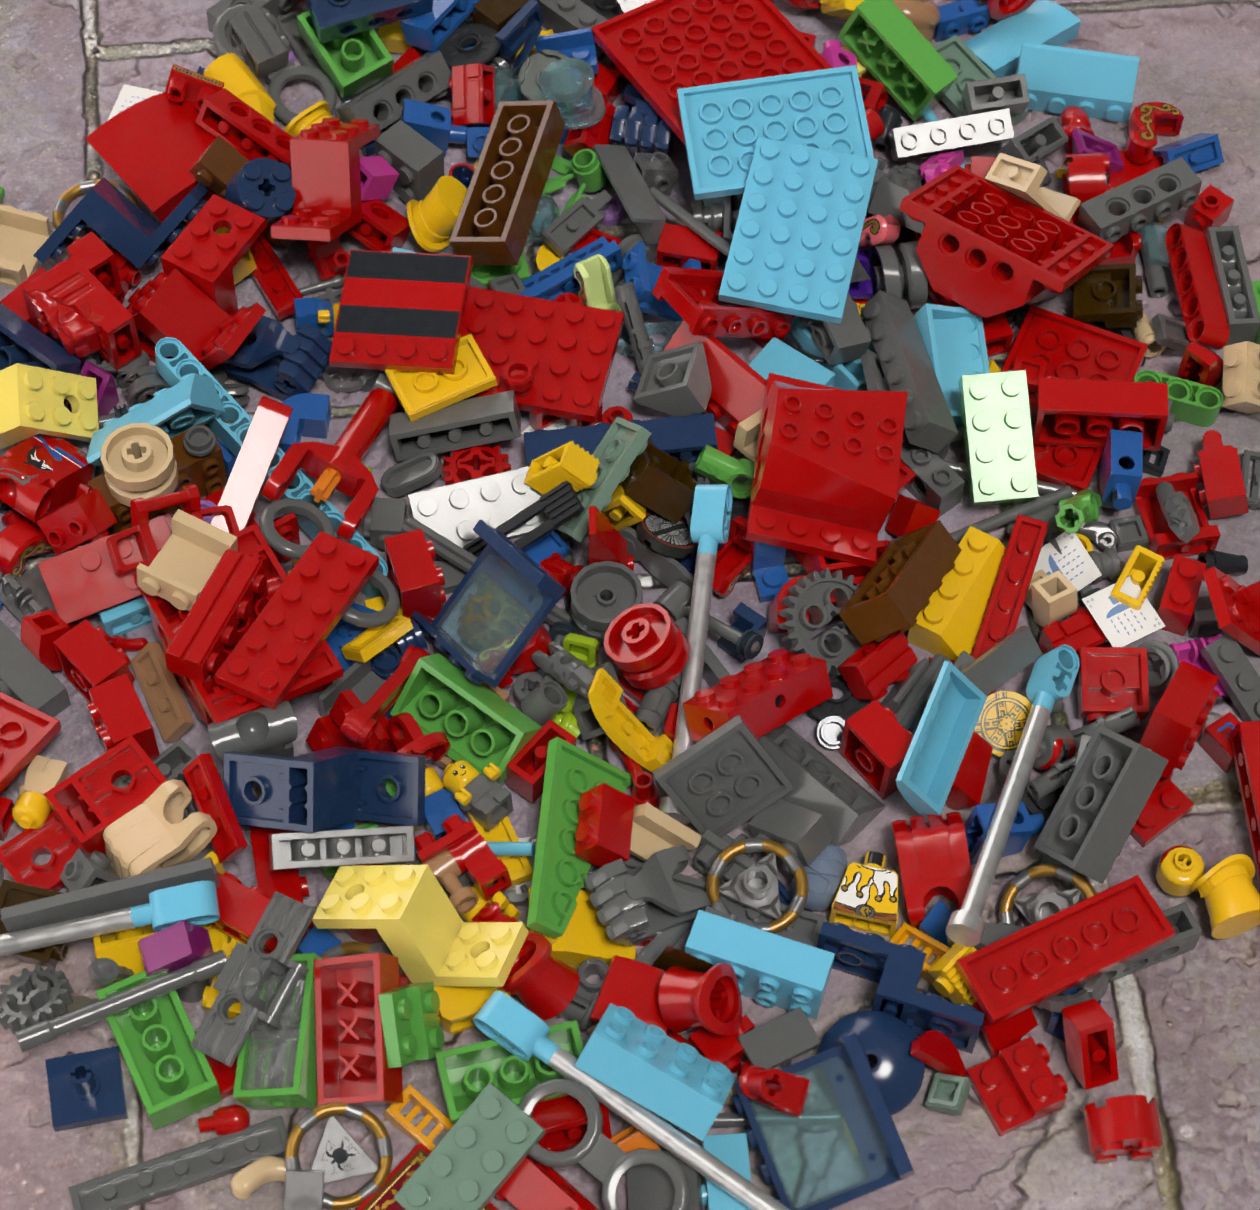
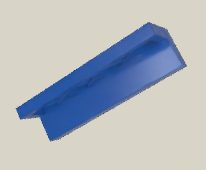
(560, 277)

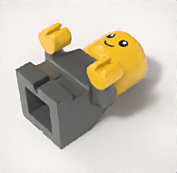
(479, 793)

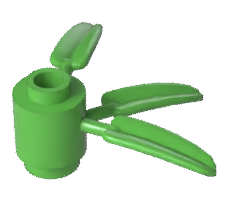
(585, 169)

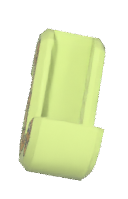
(596, 283)

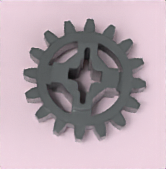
(34, 998)

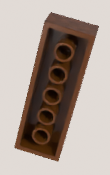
(508, 182)

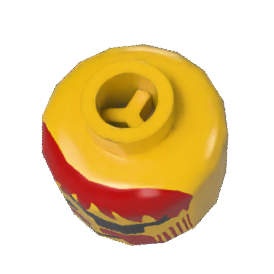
(1179, 870)

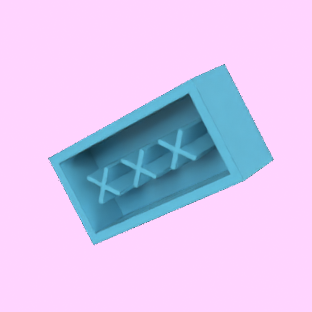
(766, 964)
(656, 1071)

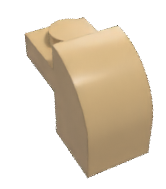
(1051, 597)

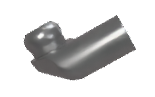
(1099, 534)

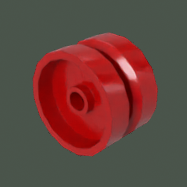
(646, 646)

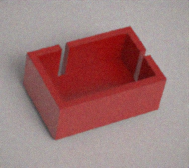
(1180, 715)

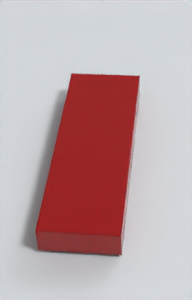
(213, 800)

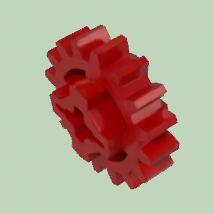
(474, 463)

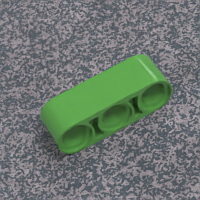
(1192, 401)

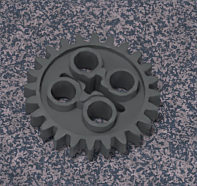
(813, 596)

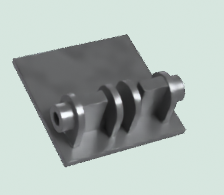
(25, 594)

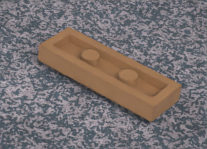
(162, 692)

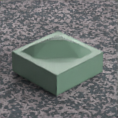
(948, 1094)

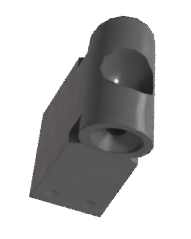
(257, 732)

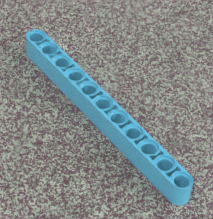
(233, 437)

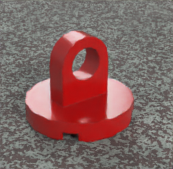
(410, 739)

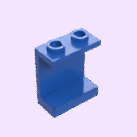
(644, 277)

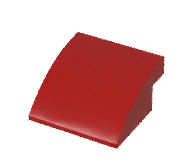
(154, 150)

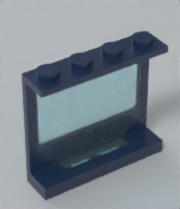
(493, 609)
(840, 1143)

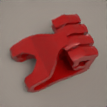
(932, 861)

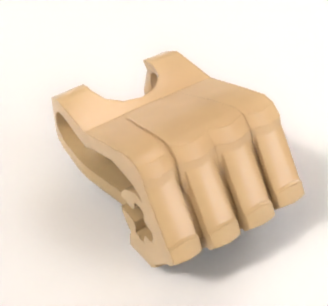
(156, 834)

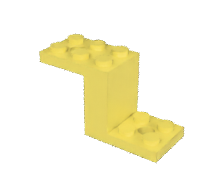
(35, 404)
(421, 925)

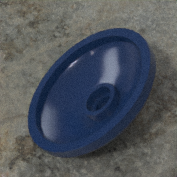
(890, 1042)

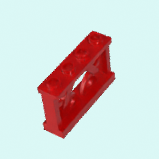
(695, 295)

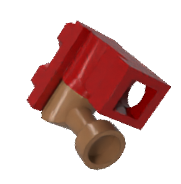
(458, 853)

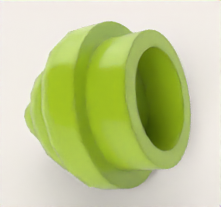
(568, 722)

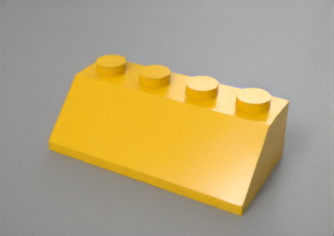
(959, 605)

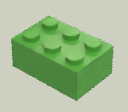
(349, 61)

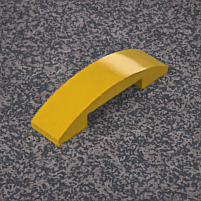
(624, 727)

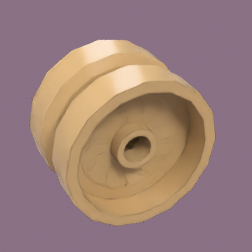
(139, 463)

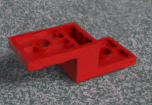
(80, 813)

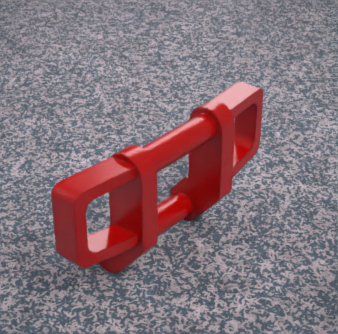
(139, 518)

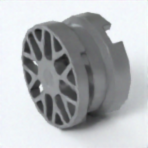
(144, 386)

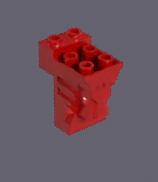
(80, 304)

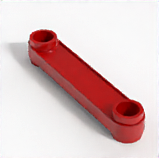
(361, 723)

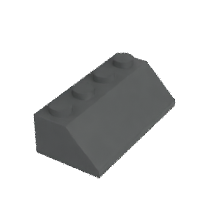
(822, 785)
(1101, 804)

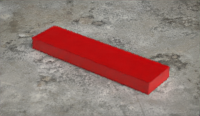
(273, 278)

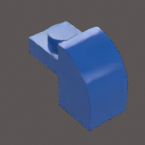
(308, 418)

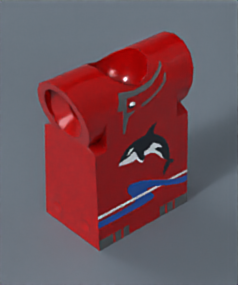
(42, 475)

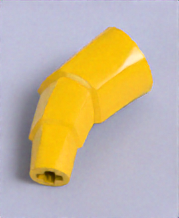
(242, 83)

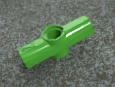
(725, 469)
(1078, 510)

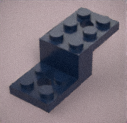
(898, 973)

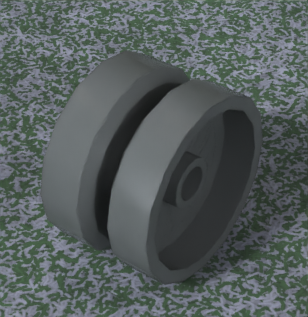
(899, 273)
(601, 595)

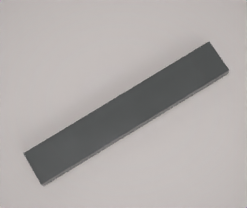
(105, 896)
(181, 1168)

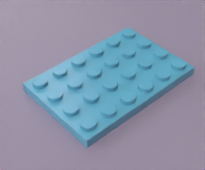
(798, 108)
(798, 230)

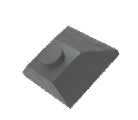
(676, 381)

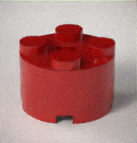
(1085, 176)
(1123, 1128)

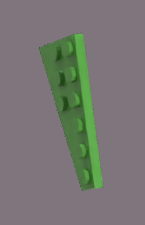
(557, 870)

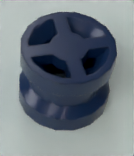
(413, 637)

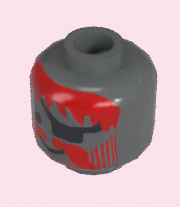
(1055, 747)

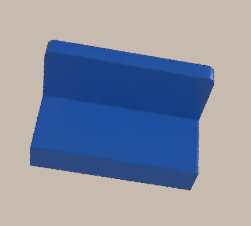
(1198, 151)

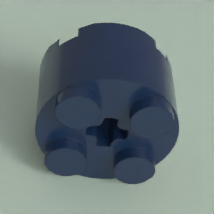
(262, 188)

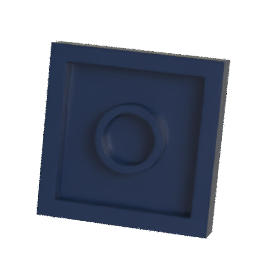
(86, 1089)

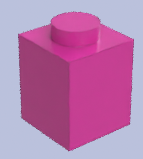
(376, 178)

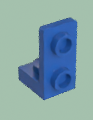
(768, 570)

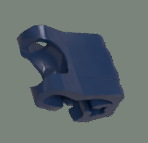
(640, 126)
(279, 360)

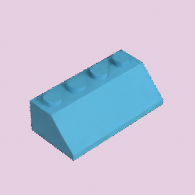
(1080, 78)
(171, 410)

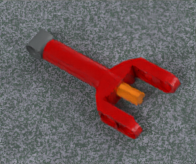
(340, 464)

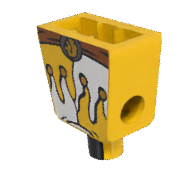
(868, 897)

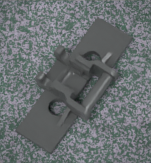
(245, 975)

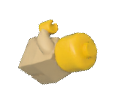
(31, 805)

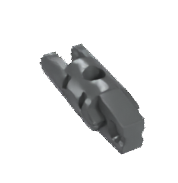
(1177, 511)
(565, 668)

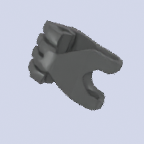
(644, 899)

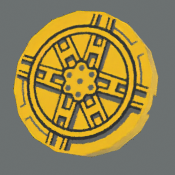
(1003, 720)

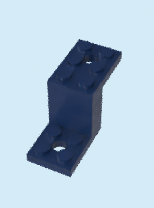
(122, 224)
(325, 788)

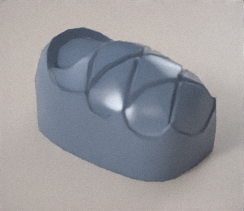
(824, 878)

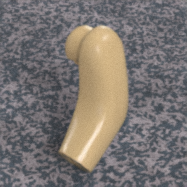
(256, 1175)

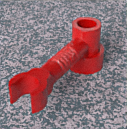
(644, 788)

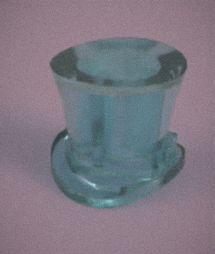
(571, 87)

